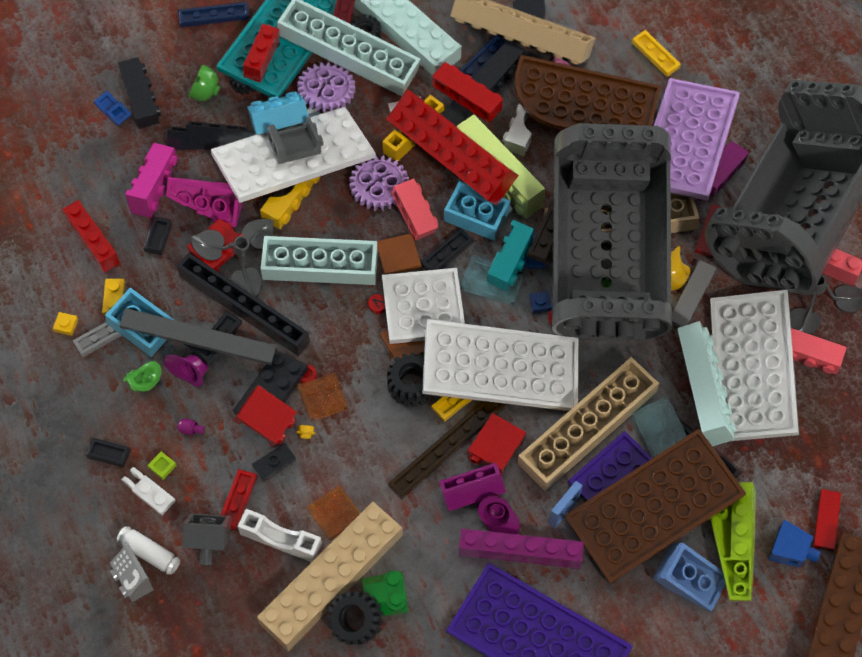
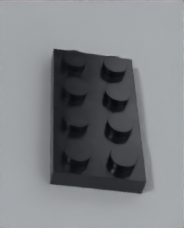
(278, 379)

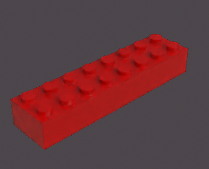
(452, 147)

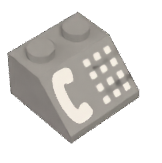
(131, 574)

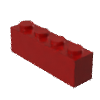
(467, 92)
(91, 236)

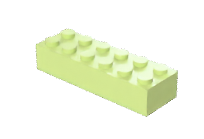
(526, 192)

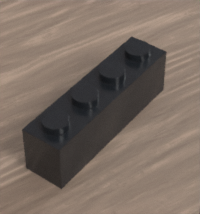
(138, 92)

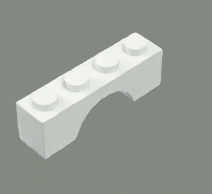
(518, 137)
(293, 542)

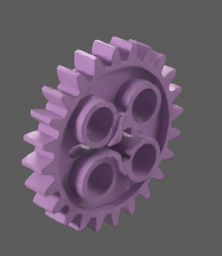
(326, 87)
(378, 182)

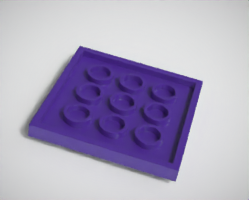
(610, 465)

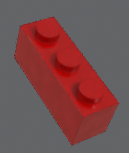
(261, 53)

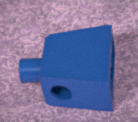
(792, 546)

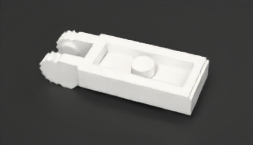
(149, 492)

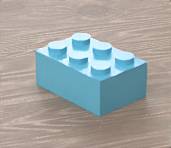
(278, 112)
(475, 213)
(134, 301)

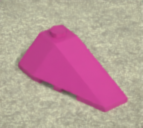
(207, 198)

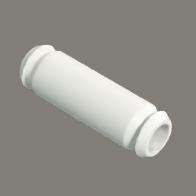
(148, 550)

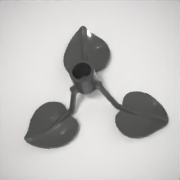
(210, 242)
(848, 300)

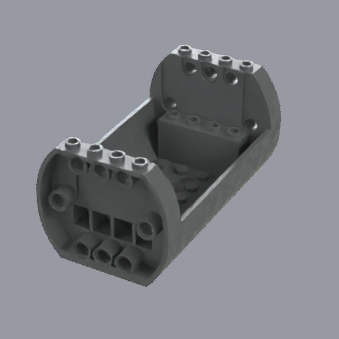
(814, 148)
(631, 175)

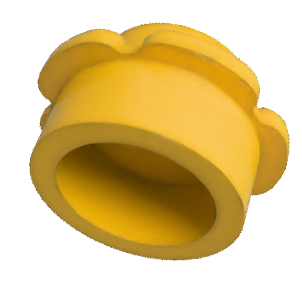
(305, 431)

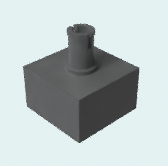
(207, 534)

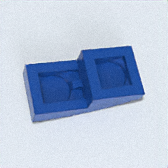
(112, 108)

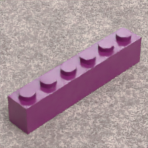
(521, 548)

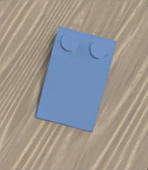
(690, 576)

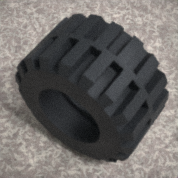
(398, 369)
(339, 618)

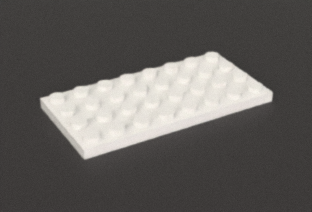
(254, 169)
(756, 362)
(500, 365)

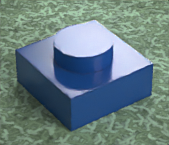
(540, 302)

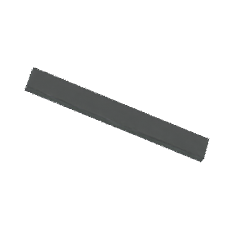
(198, 336)

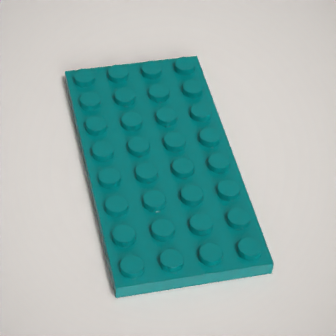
(287, 58)

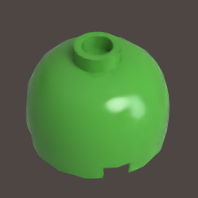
(204, 85)

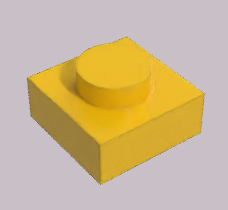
(65, 323)

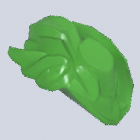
(145, 377)

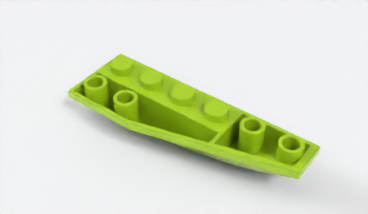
(736, 543)

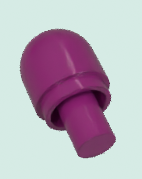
(189, 427)

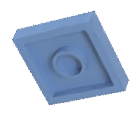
(565, 504)

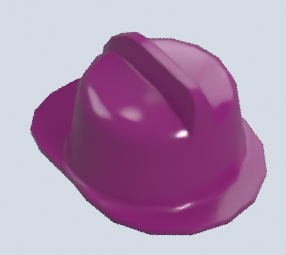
(188, 368)
(498, 515)

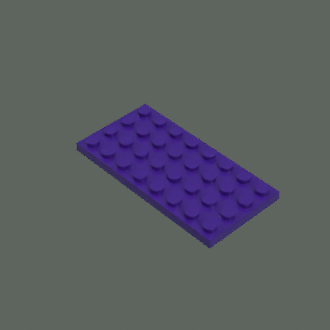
(518, 621)

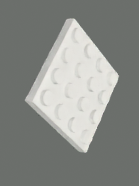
(418, 297)

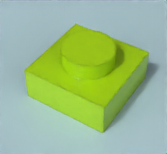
(162, 465)

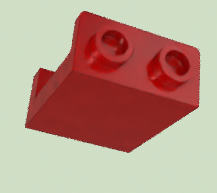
(229, 236)
(266, 415)
(496, 443)

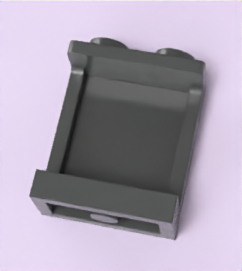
(295, 142)

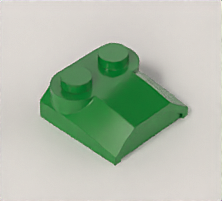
(388, 591)

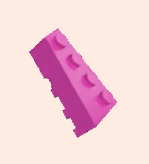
(151, 181)

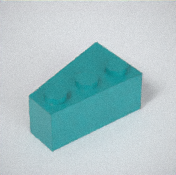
(511, 256)

